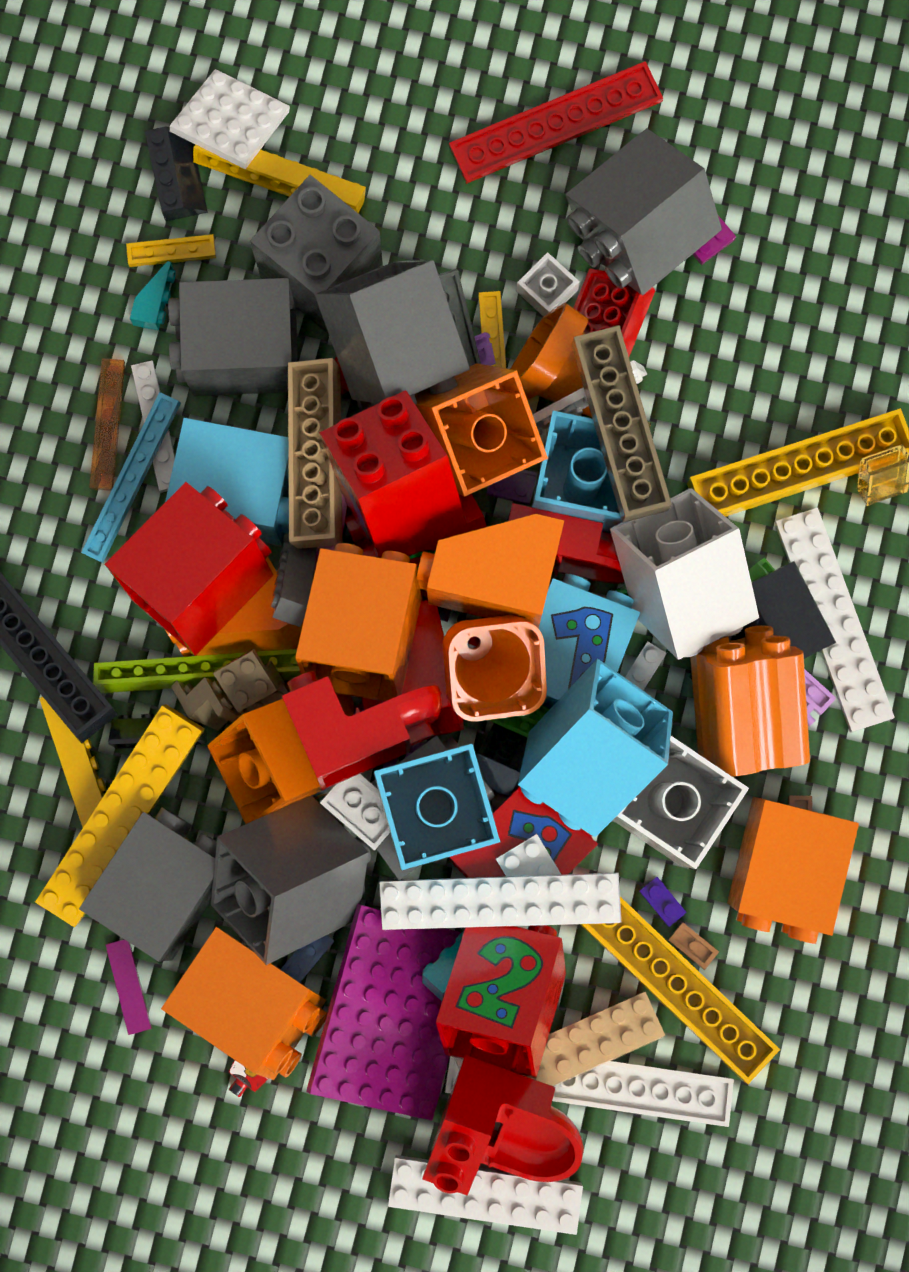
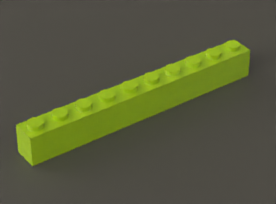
(164, 672)

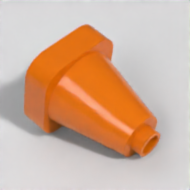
(547, 358)
(500, 674)

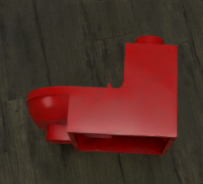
(581, 548)
(353, 744)
(530, 1142)

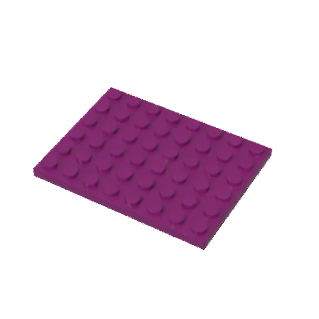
(381, 1021)

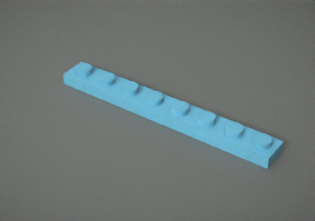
(131, 477)

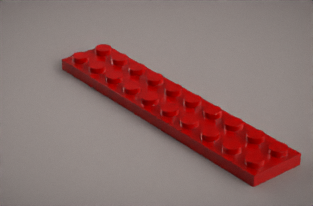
(555, 122)

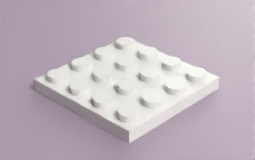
(229, 119)

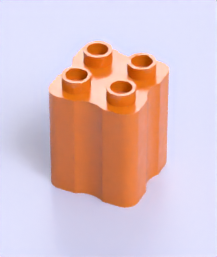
(751, 703)

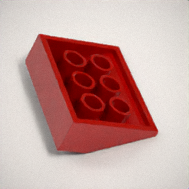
(610, 306)

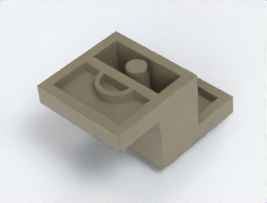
(250, 682)
(206, 703)

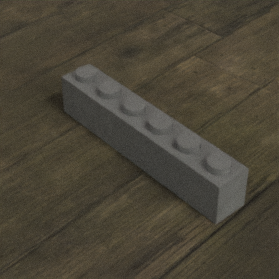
(293, 583)

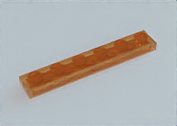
(107, 424)

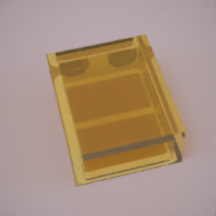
(883, 475)

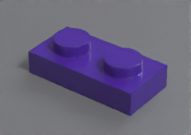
(662, 901)

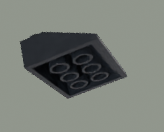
(791, 610)

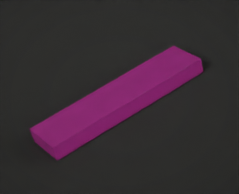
(128, 986)

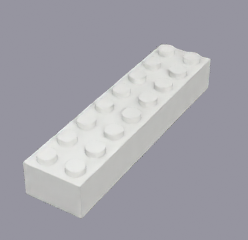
(492, 1198)

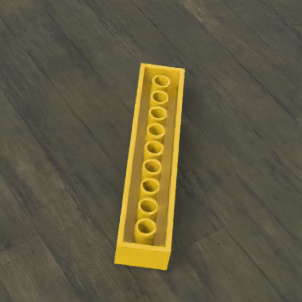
(799, 464)
(130, 794)
(685, 993)

